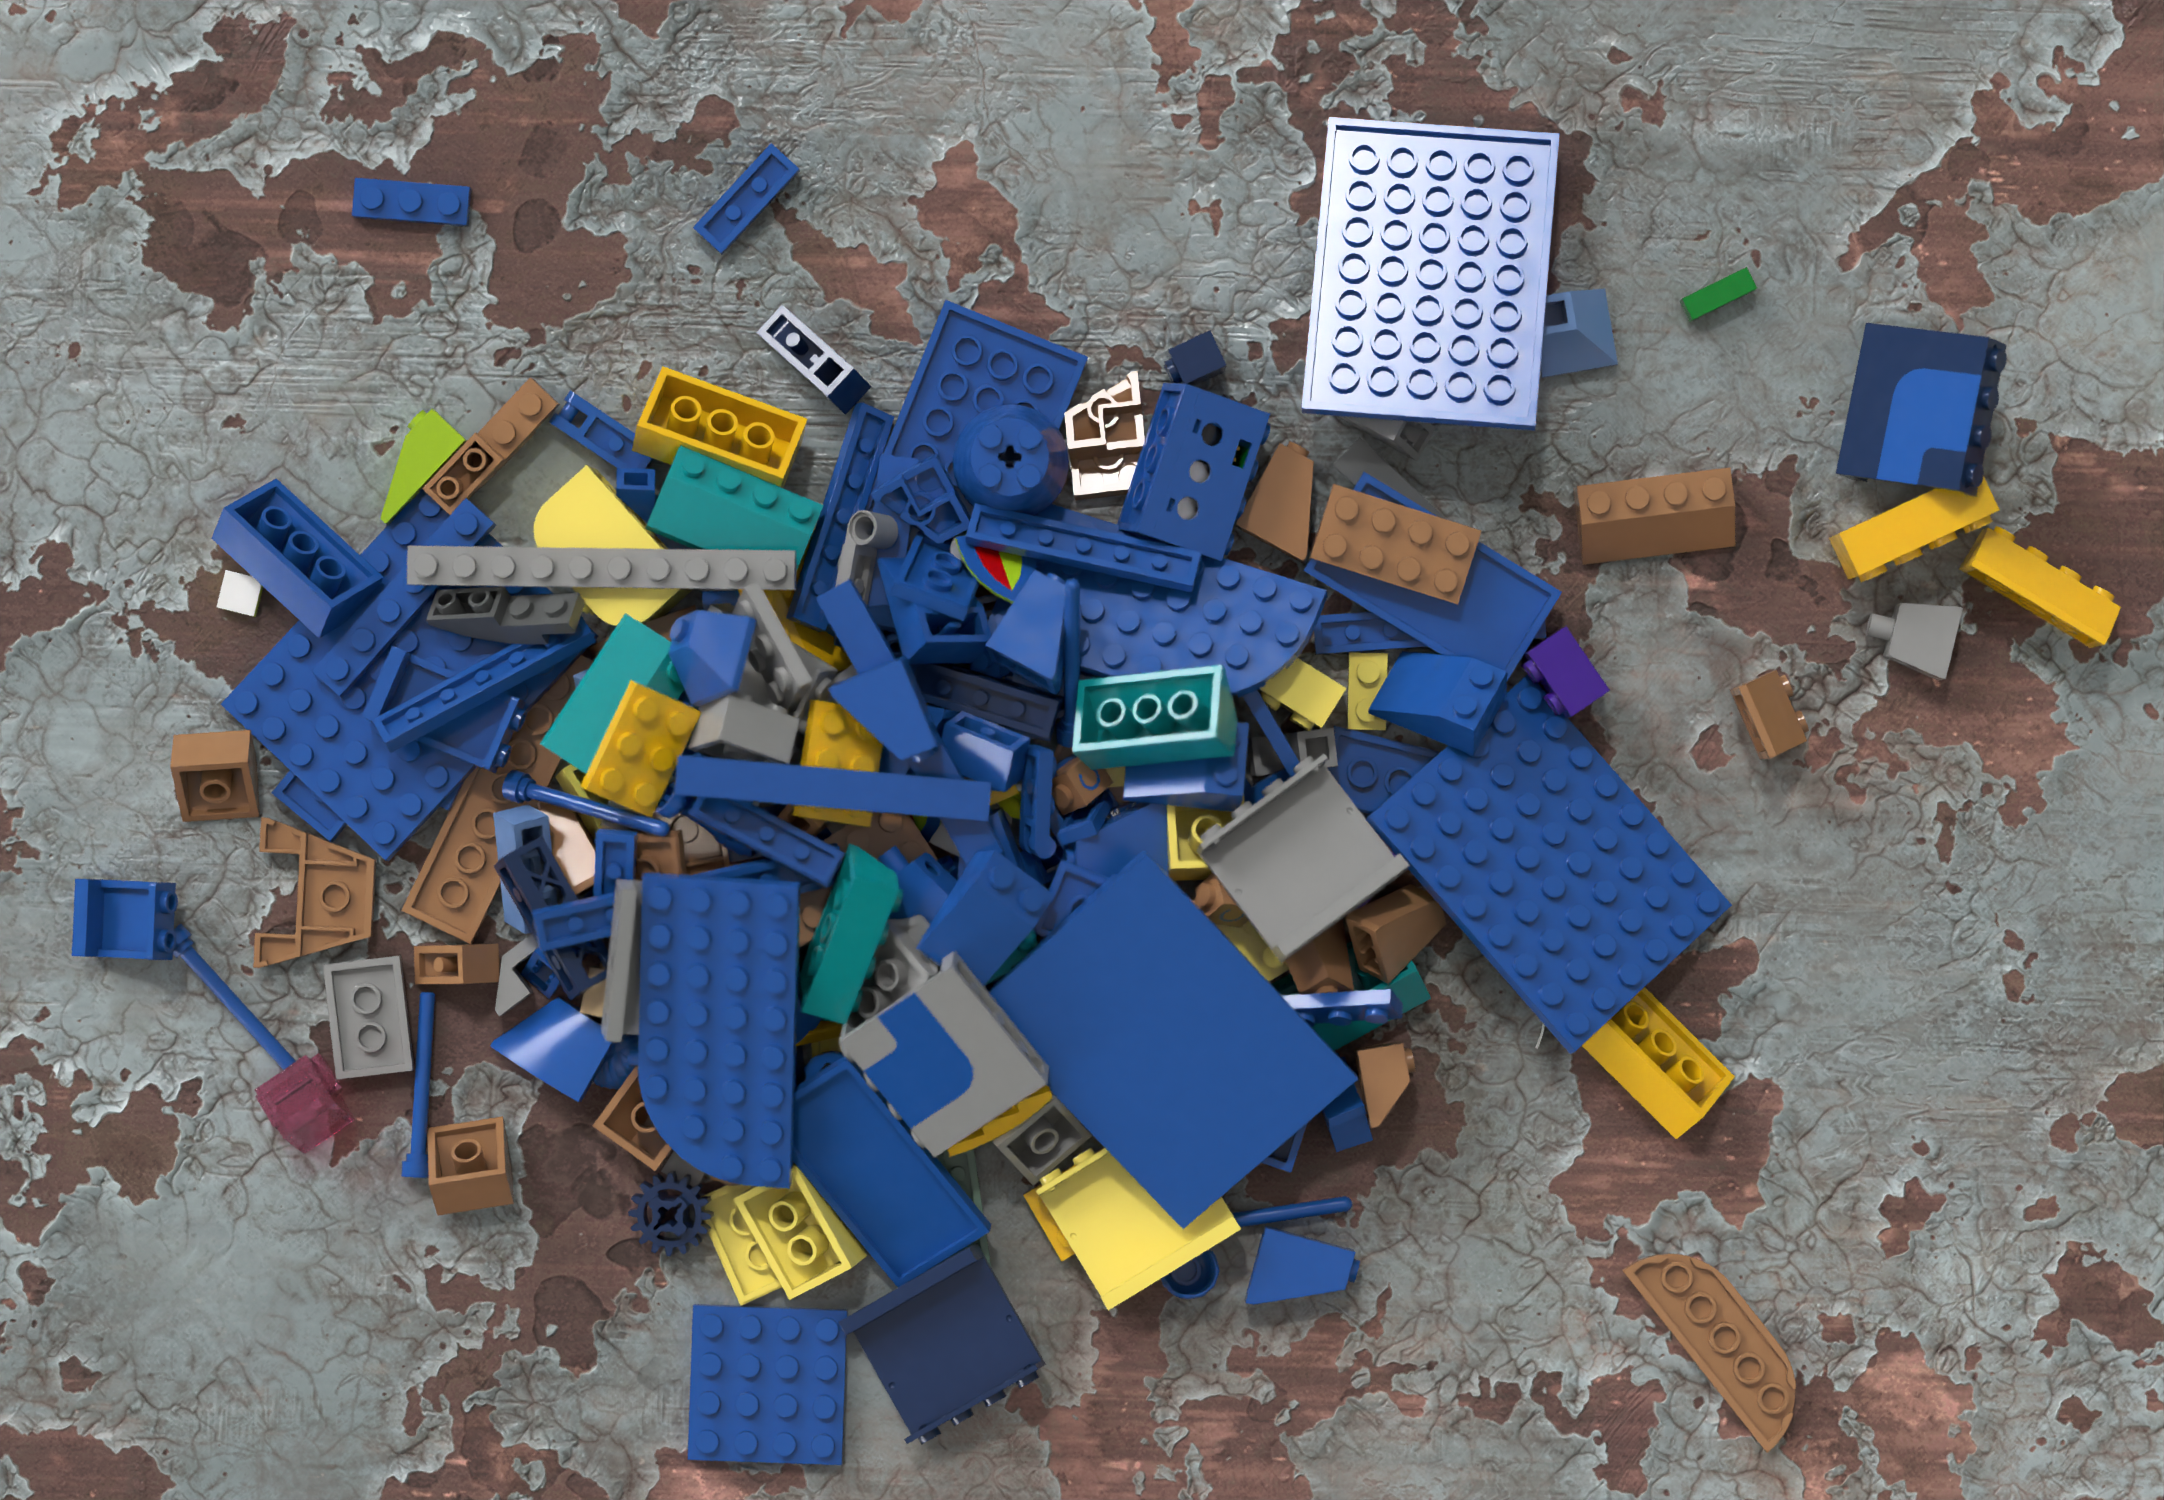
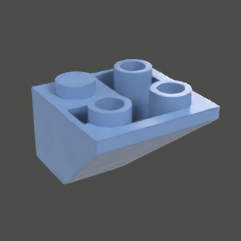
(1577, 333)

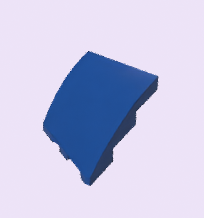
(557, 1047)

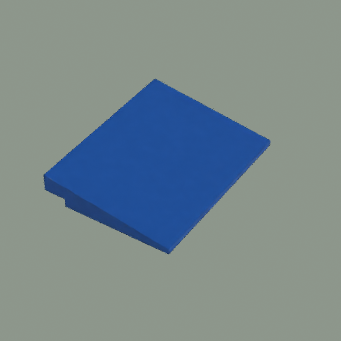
(1168, 1040)

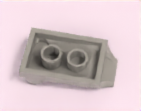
(897, 969)

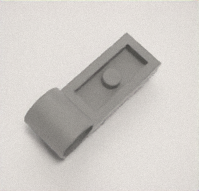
(861, 548)

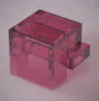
(305, 1103)

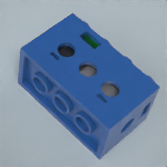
(1194, 470)

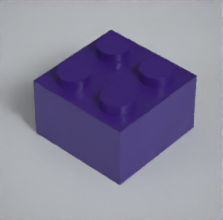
(1564, 673)

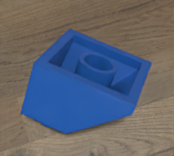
(710, 653)

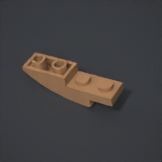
(492, 446)

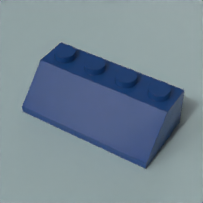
(296, 557)

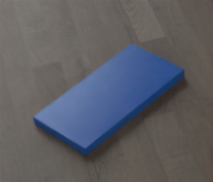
(1496, 610)
(877, 1176)

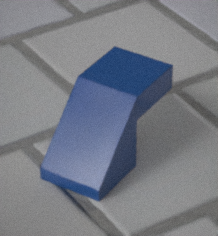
(637, 490)

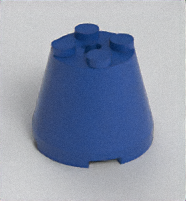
(1033, 480)

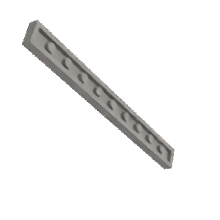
(600, 567)

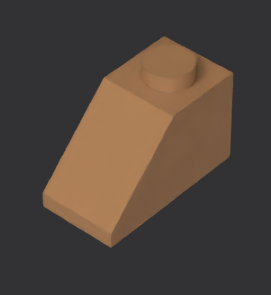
(456, 964)

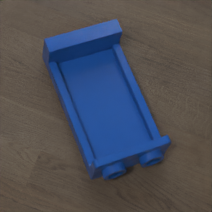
(475, 736)

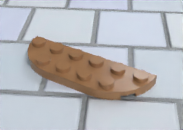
(1721, 1339)

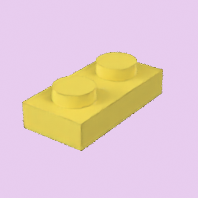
(1365, 679)

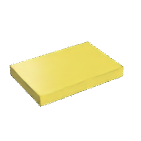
(737, 1247)

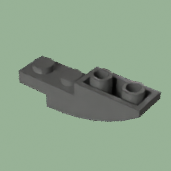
(504, 618)

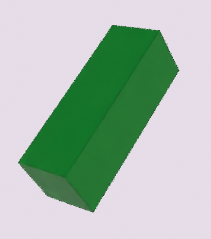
(1718, 294)

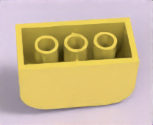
(592, 516)

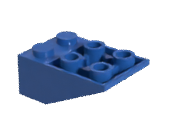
(931, 635)

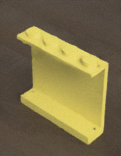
(1121, 1229)

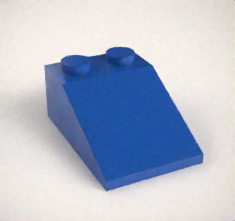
(1442, 697)
(1195, 783)
(986, 915)

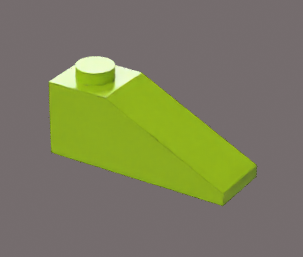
(422, 455)

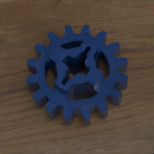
(681, 1224)

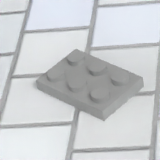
(772, 650)
(368, 1017)

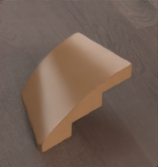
(1106, 440)

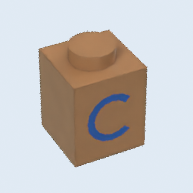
(1077, 785)
(1218, 904)

